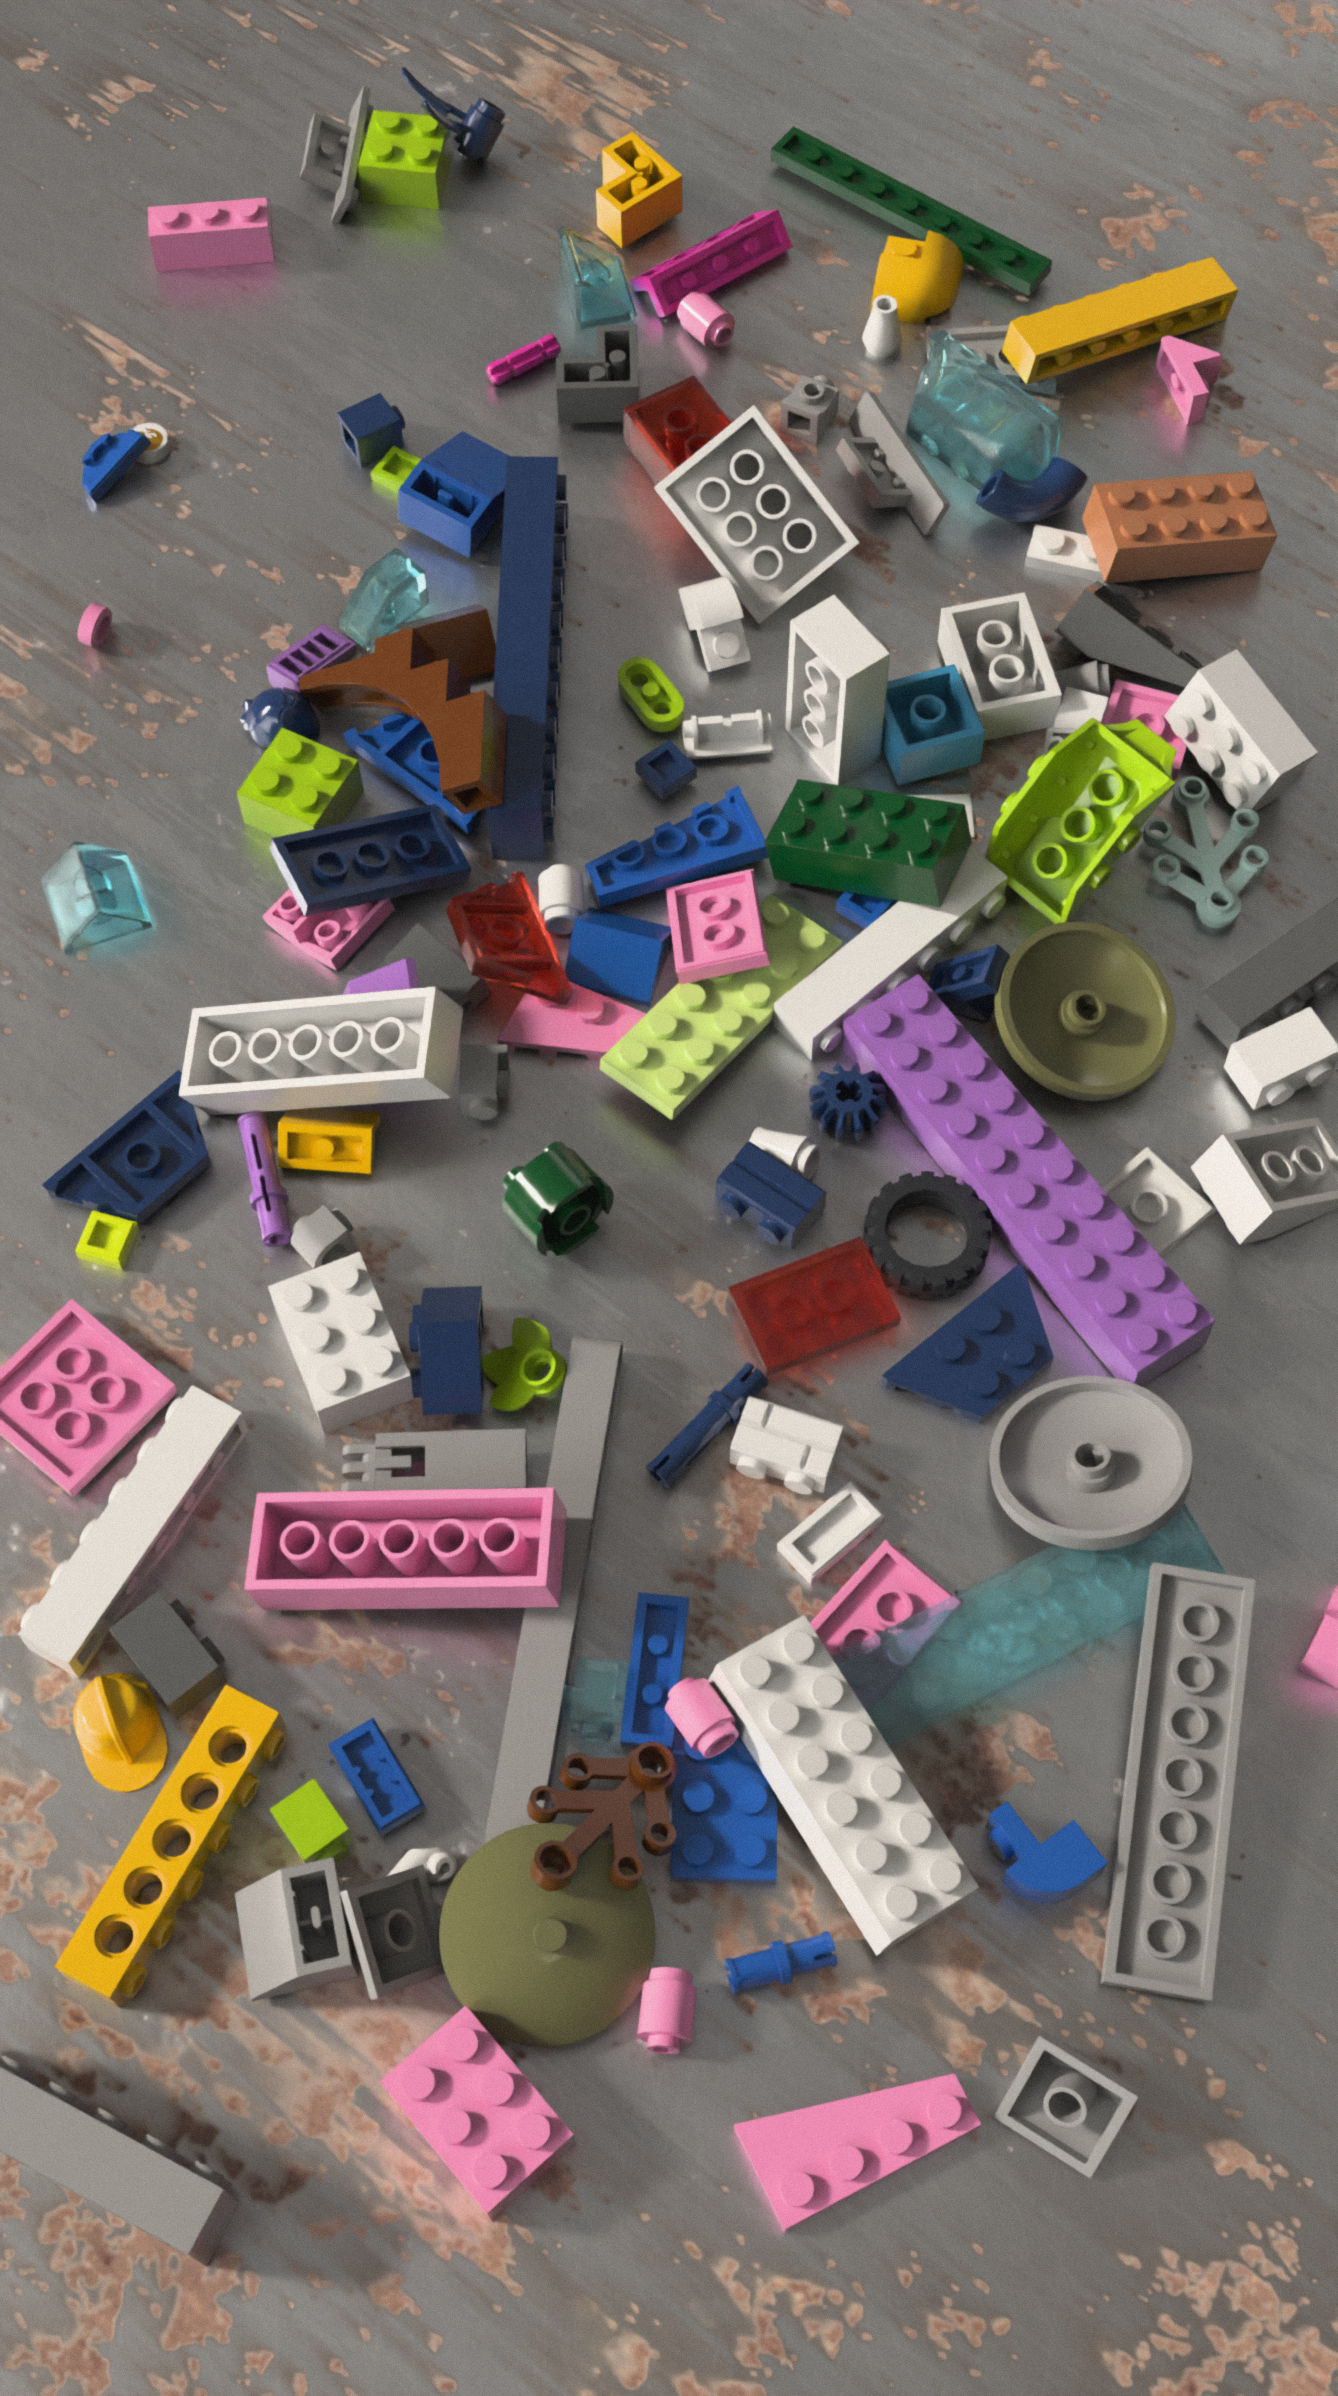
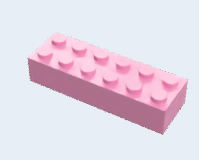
(407, 1549)

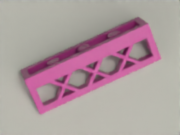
(714, 260)

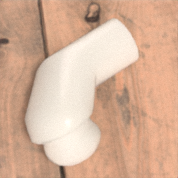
(437, 1863)

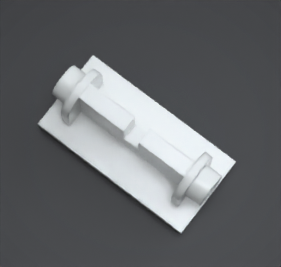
(727, 736)

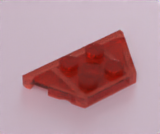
(508, 939)

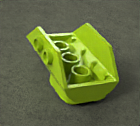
(1080, 813)

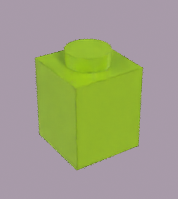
(312, 1824)

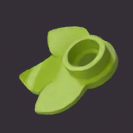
(519, 1367)

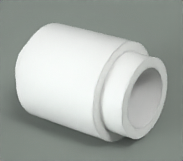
(560, 898)

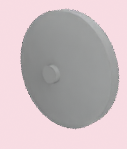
(1091, 1462)

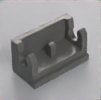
(440, 968)

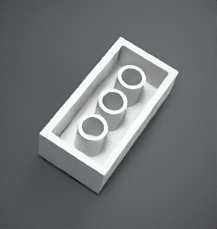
(836, 689)

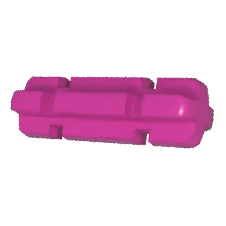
(523, 359)

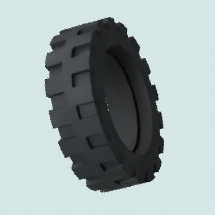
(933, 1192)

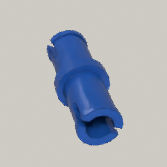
(780, 1962)

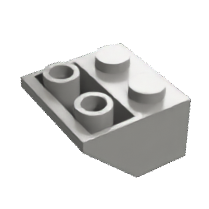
(295, 1930)

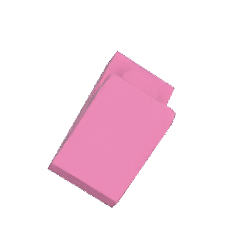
(1187, 374)

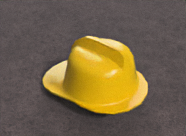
(120, 1732)

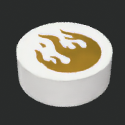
(159, 444)

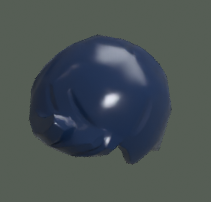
(276, 710)

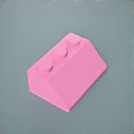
(211, 234)

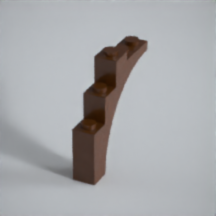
(407, 679)

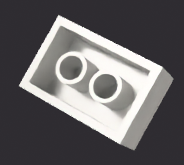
(1001, 664)
(1240, 733)
(342, 1342)

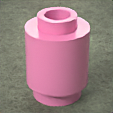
(706, 320)
(701, 1716)
(667, 2010)

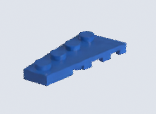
(696, 847)

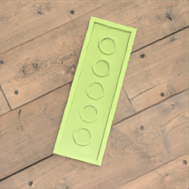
(712, 1020)

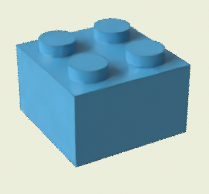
(930, 725)

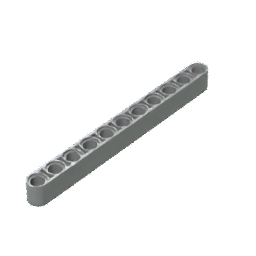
(550, 1633)

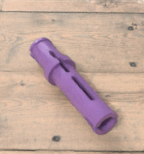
(268, 1194)

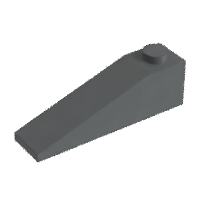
(1110, 631)

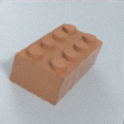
(1178, 526)

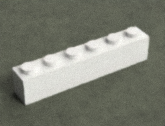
(887, 955)
(133, 1531)

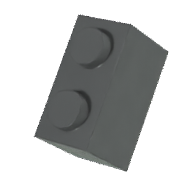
(169, 1654)

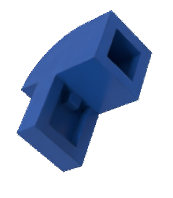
(1046, 1870)

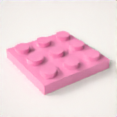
(77, 1397)

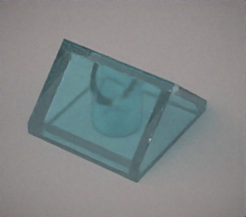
(593, 282)
(93, 896)

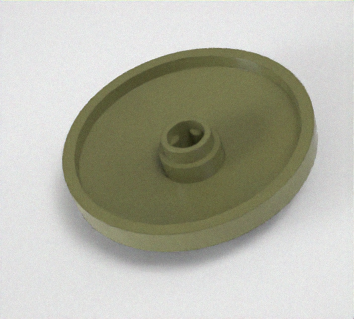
(1085, 1011)
(538, 1959)

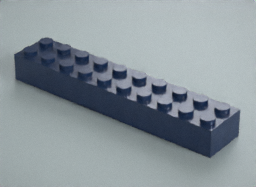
(530, 654)

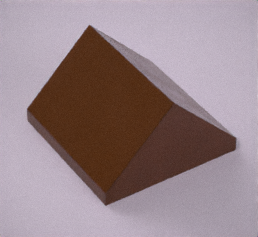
(462, 637)

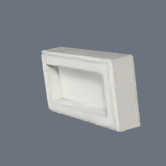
(830, 1532)

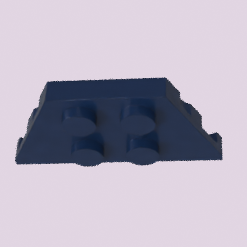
(136, 1159)
(980, 1353)

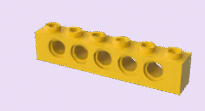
(230, 1721)

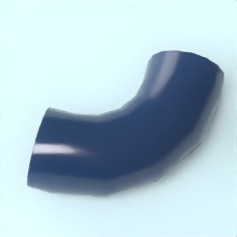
(1035, 498)

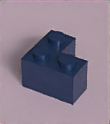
(449, 1342)

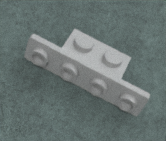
(334, 154)
(889, 466)

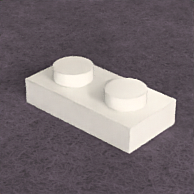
(1063, 553)

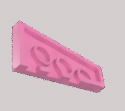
(846, 2145)

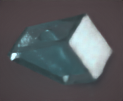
(384, 597)

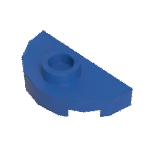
(110, 459)

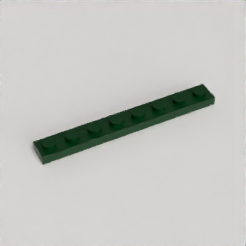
(910, 209)

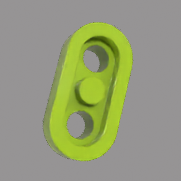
(652, 698)

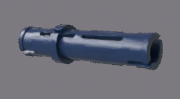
(722, 1409)

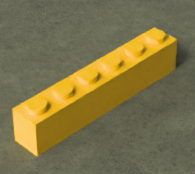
(1118, 320)

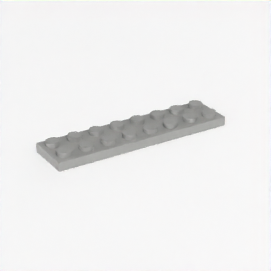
(1179, 1784)

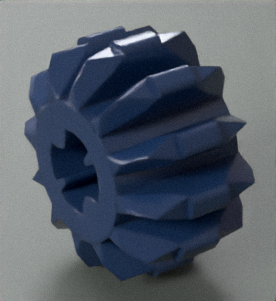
(848, 1102)

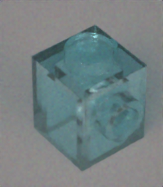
(596, 1698)

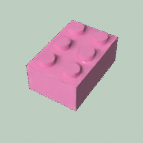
(478, 2112)

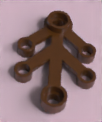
(606, 1810)

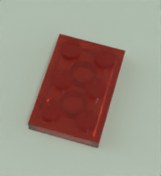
(814, 1306)

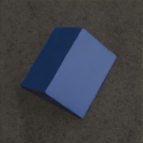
(617, 955)

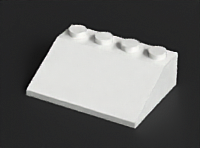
(756, 514)

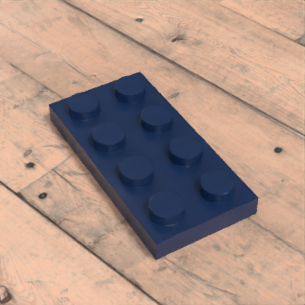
(369, 859)

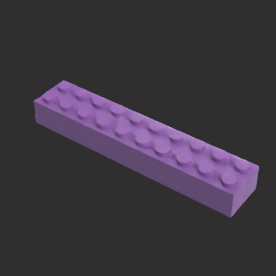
(1034, 1187)

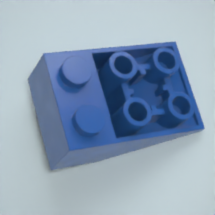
(455, 493)

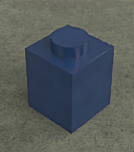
(371, 429)

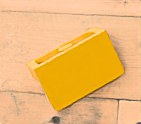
(327, 1140)

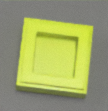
(107, 1240)

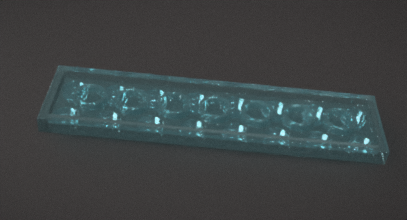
(1010, 1627)

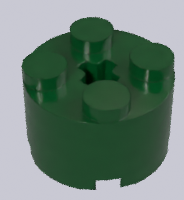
(556, 1200)

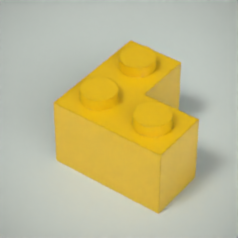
(636, 191)

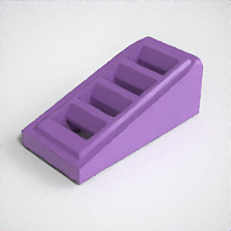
(283, 667)

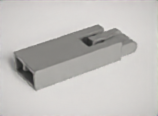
(451, 1460)

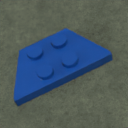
(408, 756)

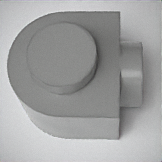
(323, 1236)

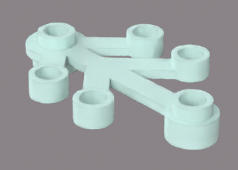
(1204, 856)

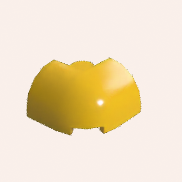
(919, 276)

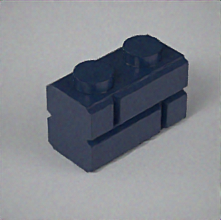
(769, 1196)

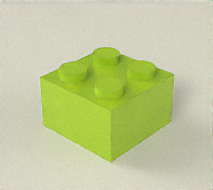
(405, 160)
(299, 786)

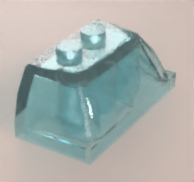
(979, 417)

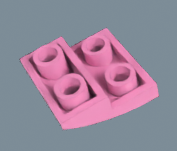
(328, 935)

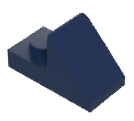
(970, 981)

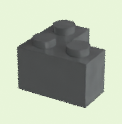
(600, 385)

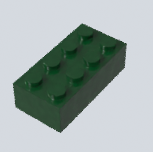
(869, 842)

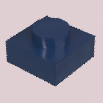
(666, 769)

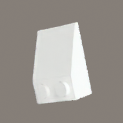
(1271, 1177)

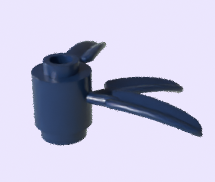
(479, 125)

